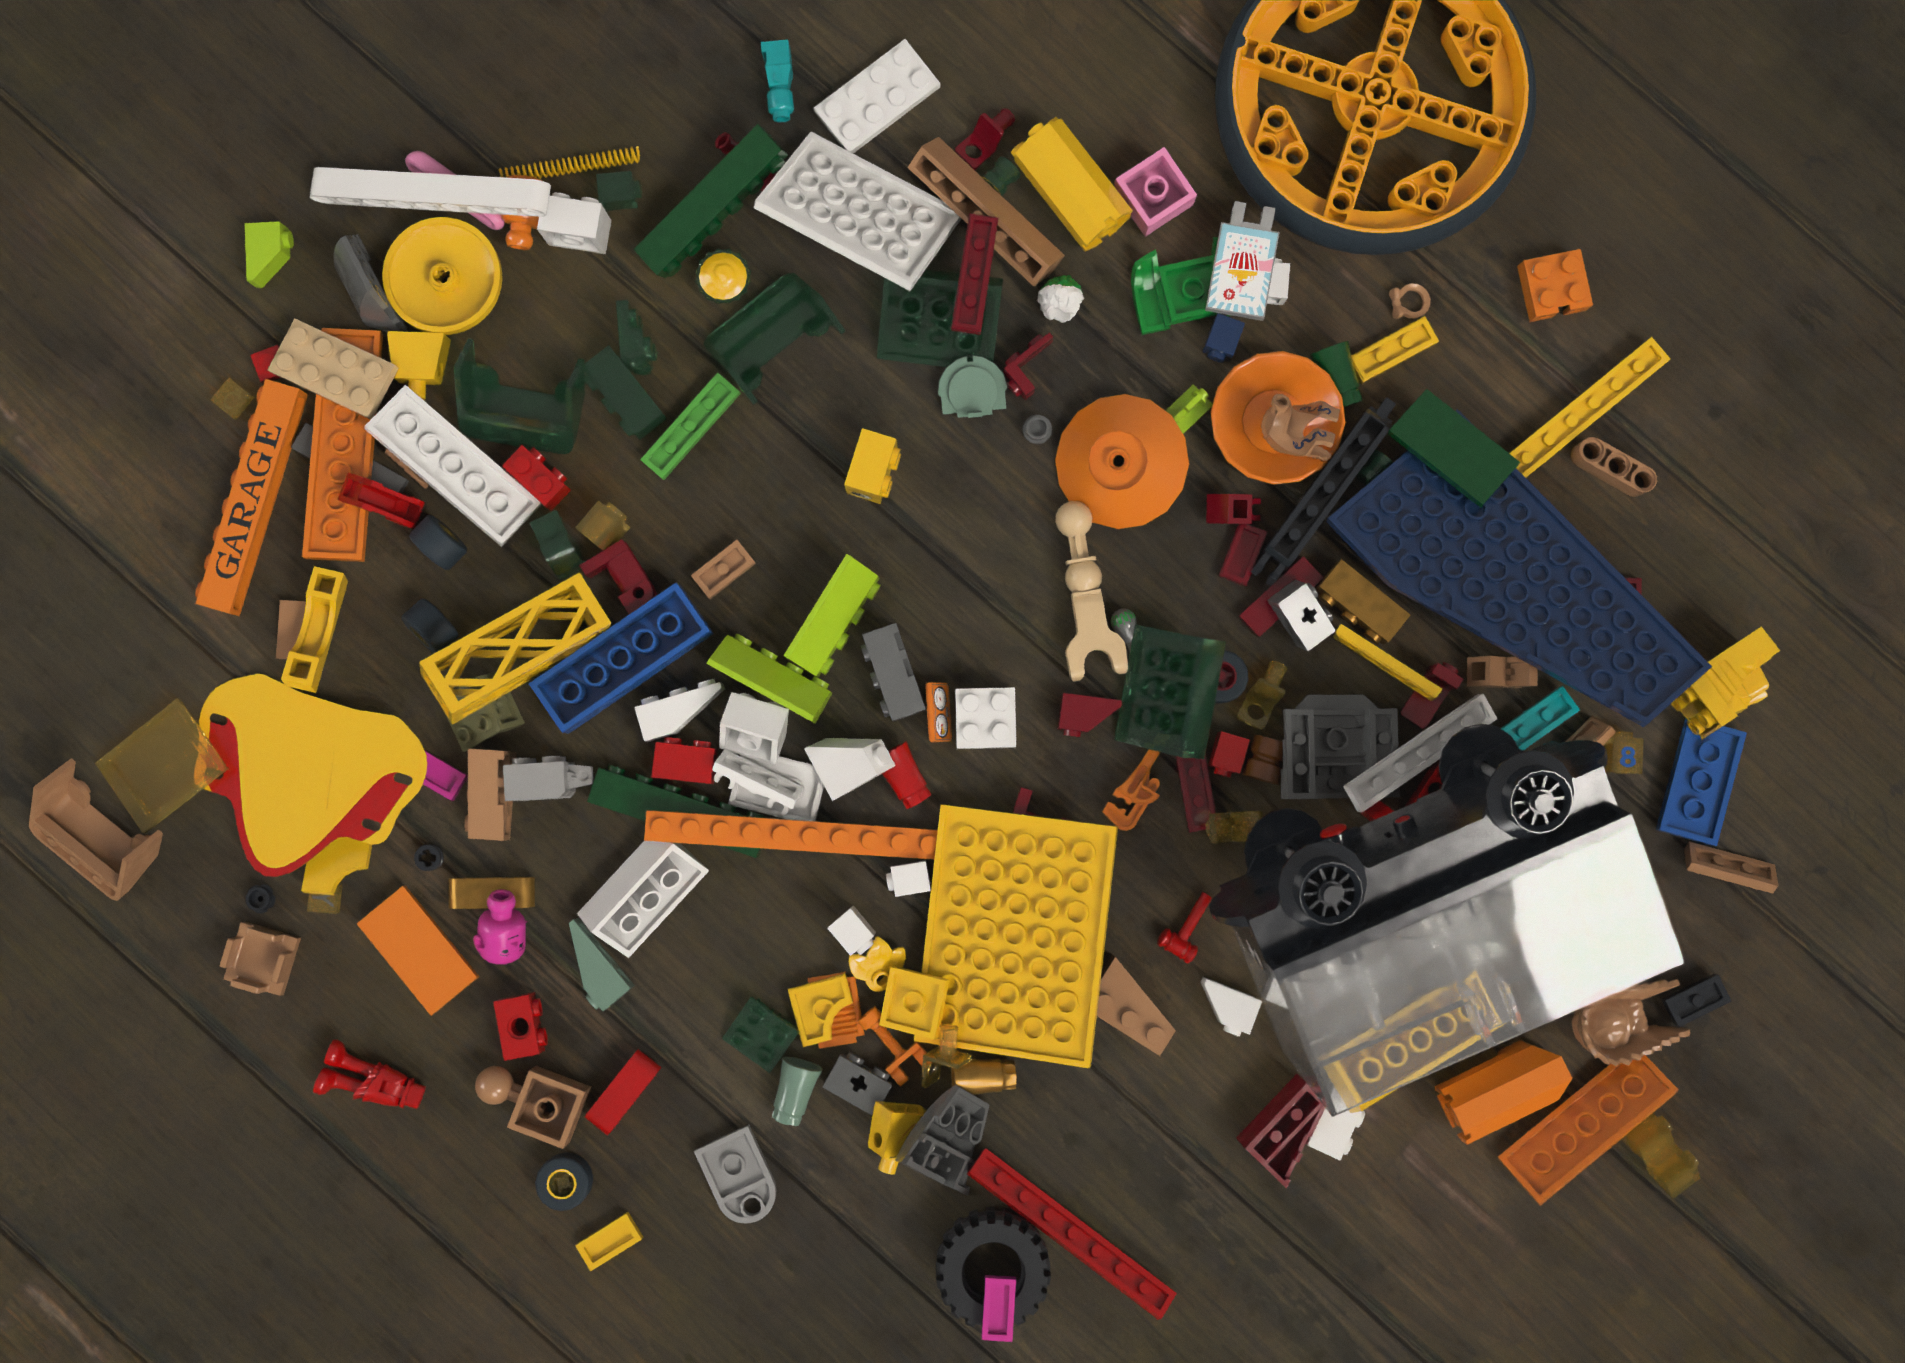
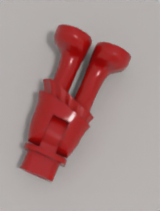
(382, 1084)

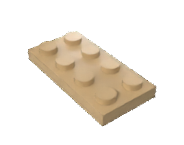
(333, 369)

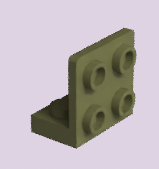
(488, 721)

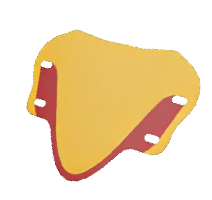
(281, 769)

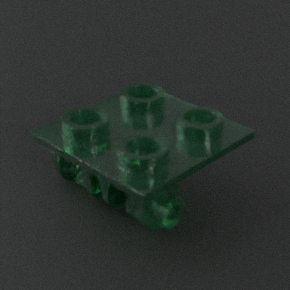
(761, 1034)

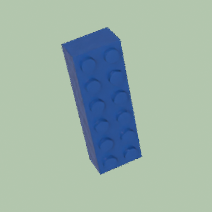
(621, 658)

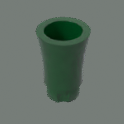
(1338, 364)

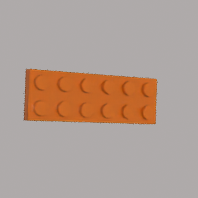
(1586, 1126)

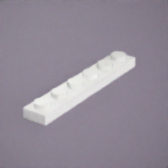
(1415, 754)

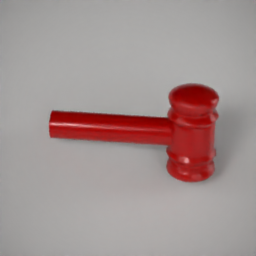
(1178, 943)

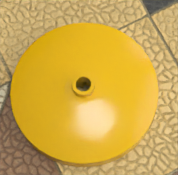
(427, 255)

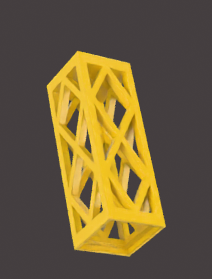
(524, 616)

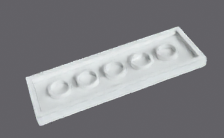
(452, 465)

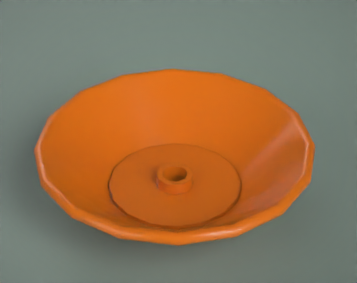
(1246, 397)
(1152, 456)

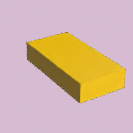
(609, 1241)

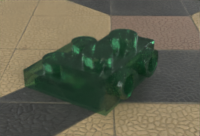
(635, 346)

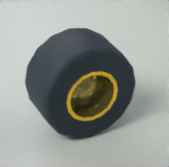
(558, 1191)

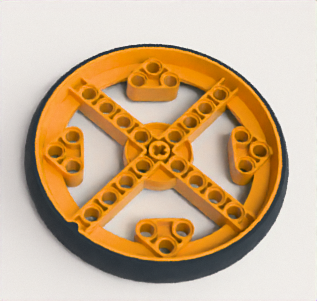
(1411, 222)

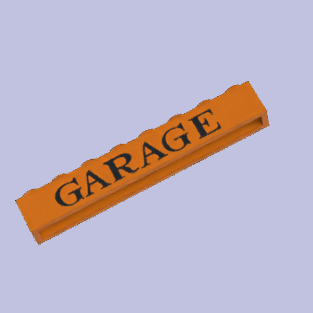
(251, 497)

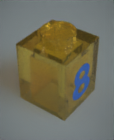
(1624, 754)

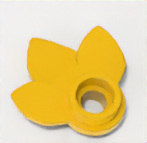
(876, 963)

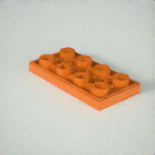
(418, 950)

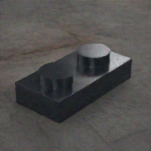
(1696, 1000)

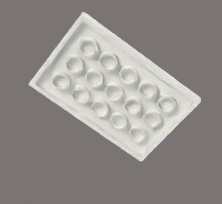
(858, 210)

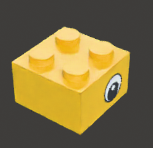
(871, 466)

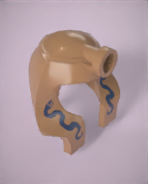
(1285, 424)

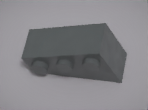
(892, 673)

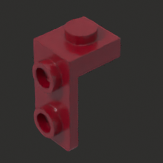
(1018, 382)
(1420, 709)

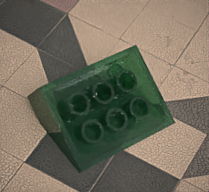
(919, 322)
(1170, 691)

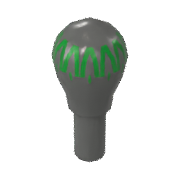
(1123, 623)

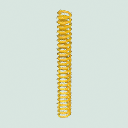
(582, 167)

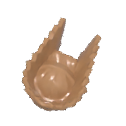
(1618, 1028)

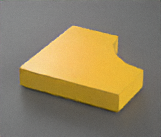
(333, 864)
(817, 1005)

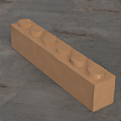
(969, 193)

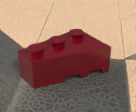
(1283, 1129)

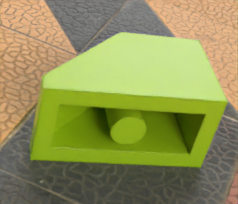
(266, 250)

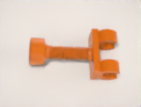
(871, 1020)

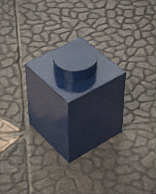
(1223, 338)

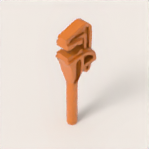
(1135, 790)

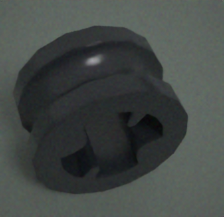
(423, 865)

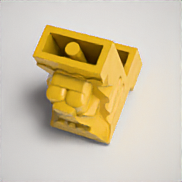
(1728, 685)

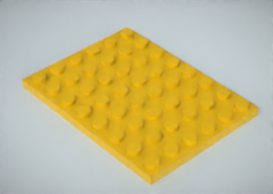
(1020, 931)

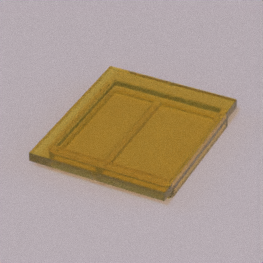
(161, 765)

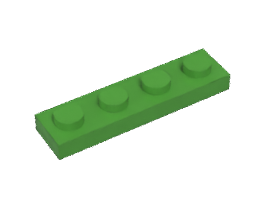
(690, 426)

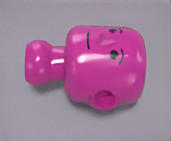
(501, 930)

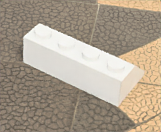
(641, 894)

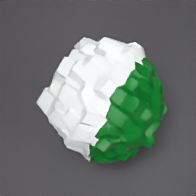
(1060, 298)

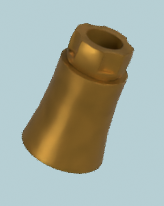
(985, 1076)

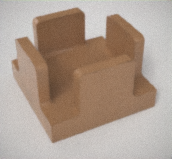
(259, 959)

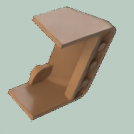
(85, 837)

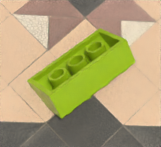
(832, 617)
(771, 678)

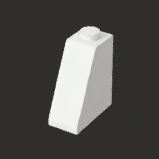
(848, 763)

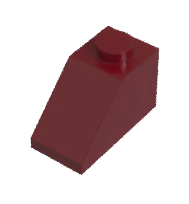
(1083, 713)

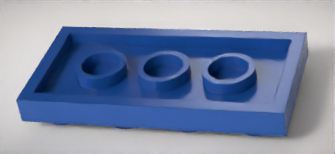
(1701, 784)

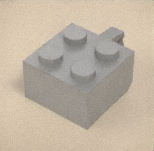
(546, 780)

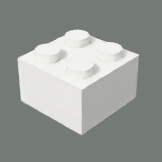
(575, 224)
(985, 718)
(753, 728)

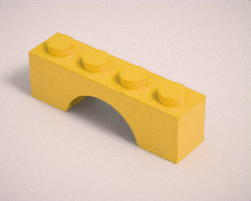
(321, 613)

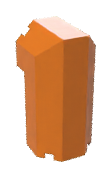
(1503, 1089)

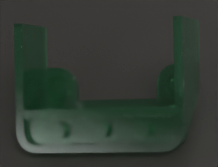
(767, 328)
(515, 414)

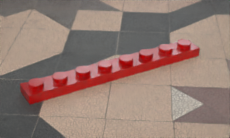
(1072, 1234)

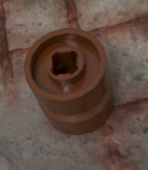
(1266, 760)

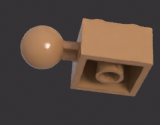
(530, 1113)

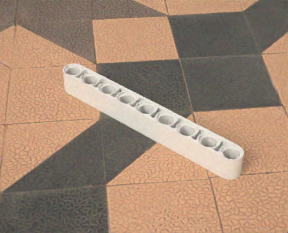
(430, 191)

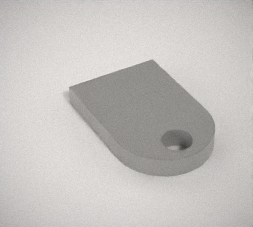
(736, 1173)

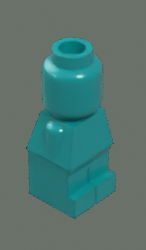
(779, 75)

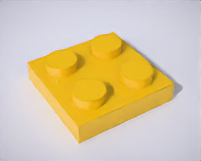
(914, 1002)

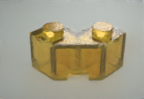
(1664, 1159)

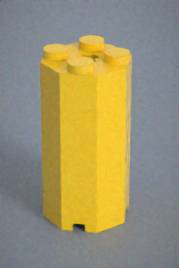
(1071, 183)

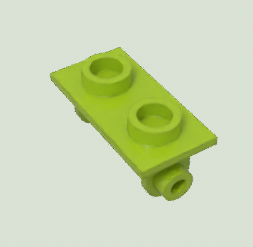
(1190, 407)

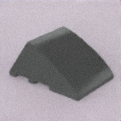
(363, 286)
(946, 1138)

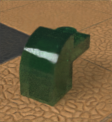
(557, 545)

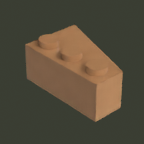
(488, 812)
(1130, 1009)

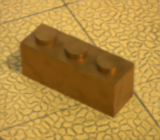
(1361, 603)

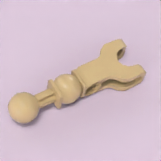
(1083, 580)

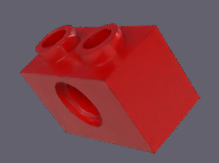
(513, 1042)

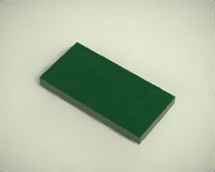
(1453, 448)

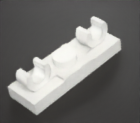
(757, 780)

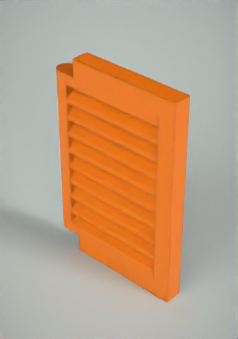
(845, 1024)

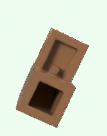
(1500, 672)

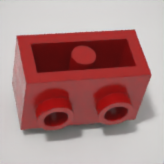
(532, 474)

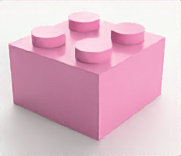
(1155, 191)

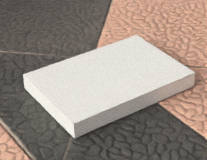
(795, 771)

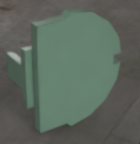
(972, 388)

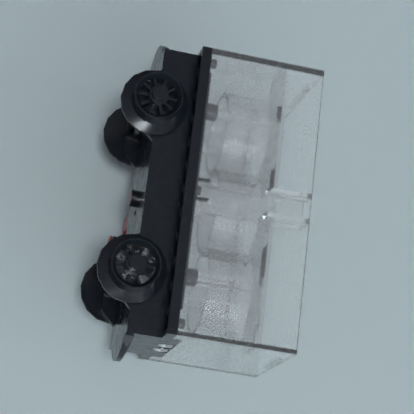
(1446, 917)

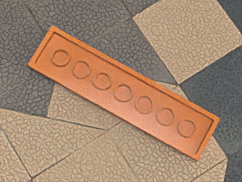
(338, 447)

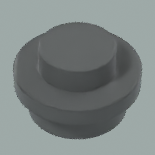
(1037, 429)

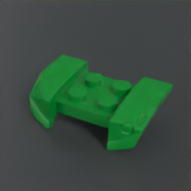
(1171, 291)

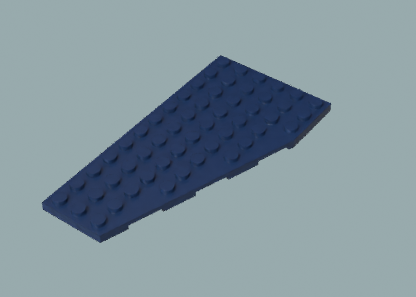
(1520, 583)

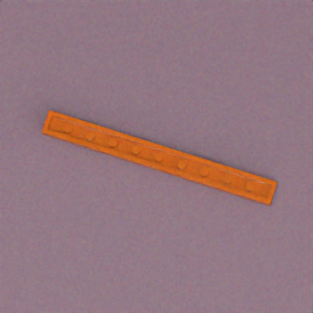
(790, 834)

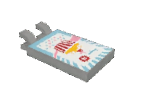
(1243, 265)

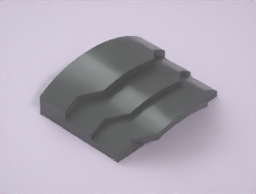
(1332, 743)

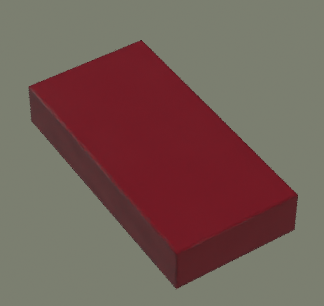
(1242, 554)

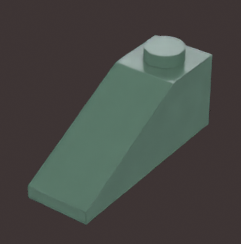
(599, 972)

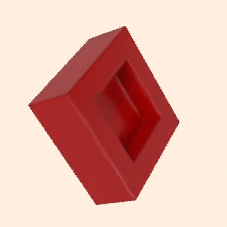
(262, 362)

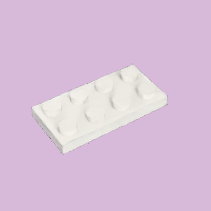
(877, 97)

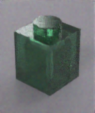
(618, 190)

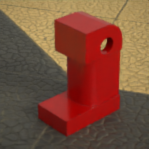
(379, 499)

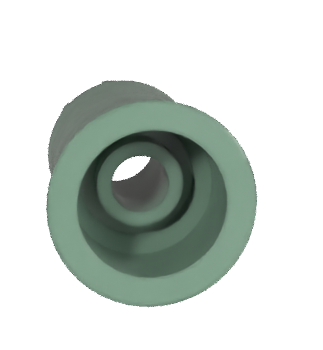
(794, 1089)

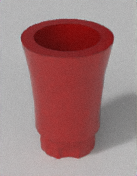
(906, 777)

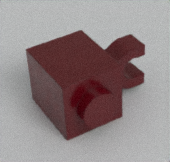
(1231, 509)

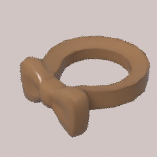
(1399, 311)

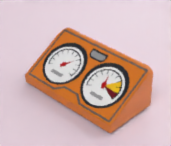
(938, 712)

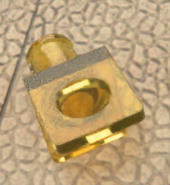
(1265, 694)
(944, 1054)

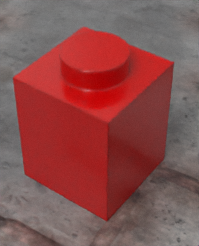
(1228, 754)

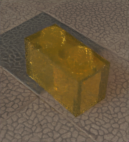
(603, 525)

